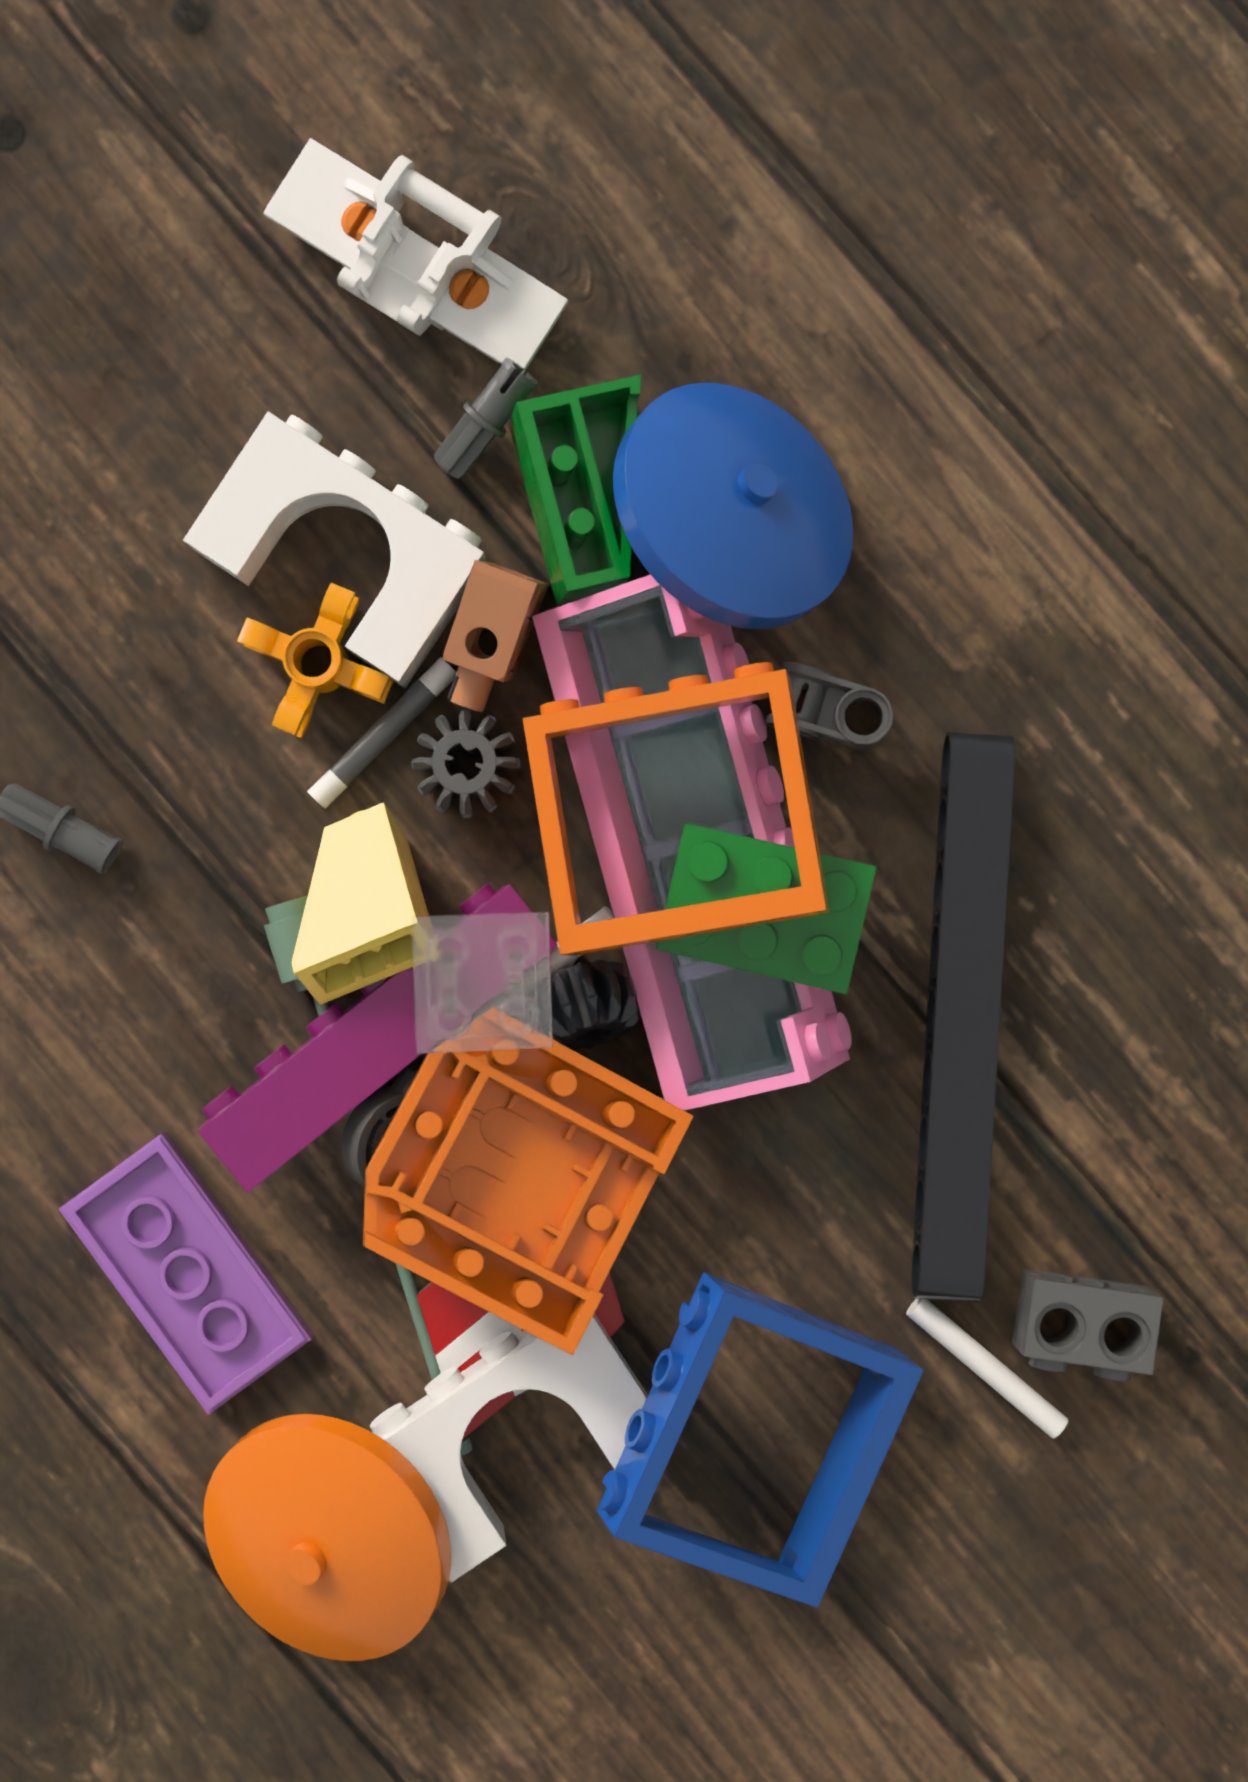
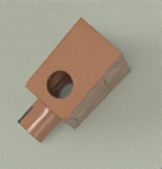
(503, 604)

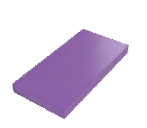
(186, 1272)

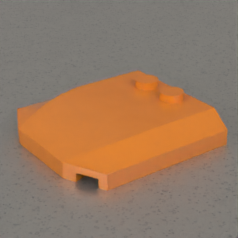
(518, 1181)

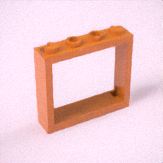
(632, 706)

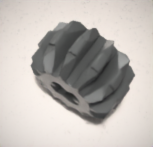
(474, 743)

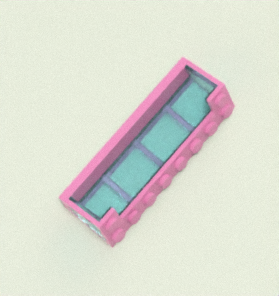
(707, 1024)

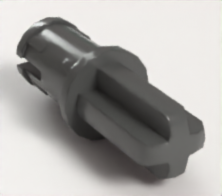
(484, 419)
(59, 828)

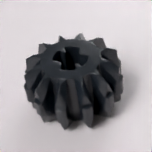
(592, 1004)

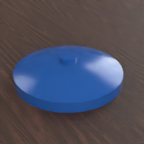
(732, 506)

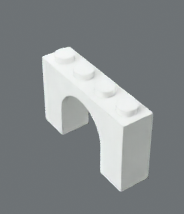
(290, 474)
(432, 1429)

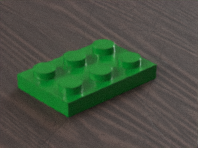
(801, 950)

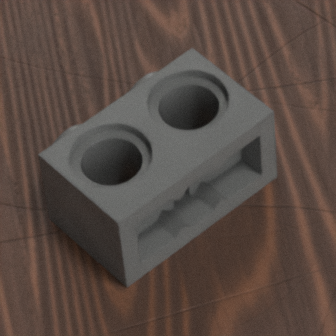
(1089, 1309)

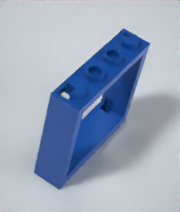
(841, 1480)

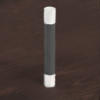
(382, 733)

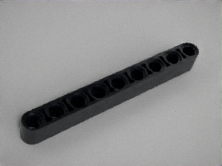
(963, 1017)

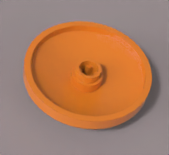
(327, 1537)

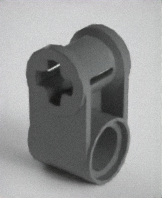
(826, 706)

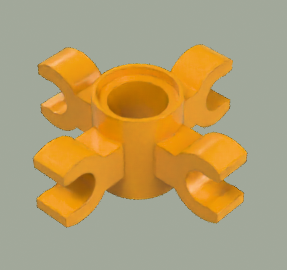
(333, 619)

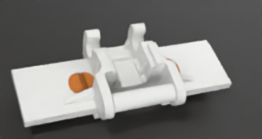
(405, 275)

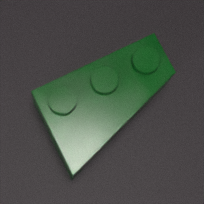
(567, 467)

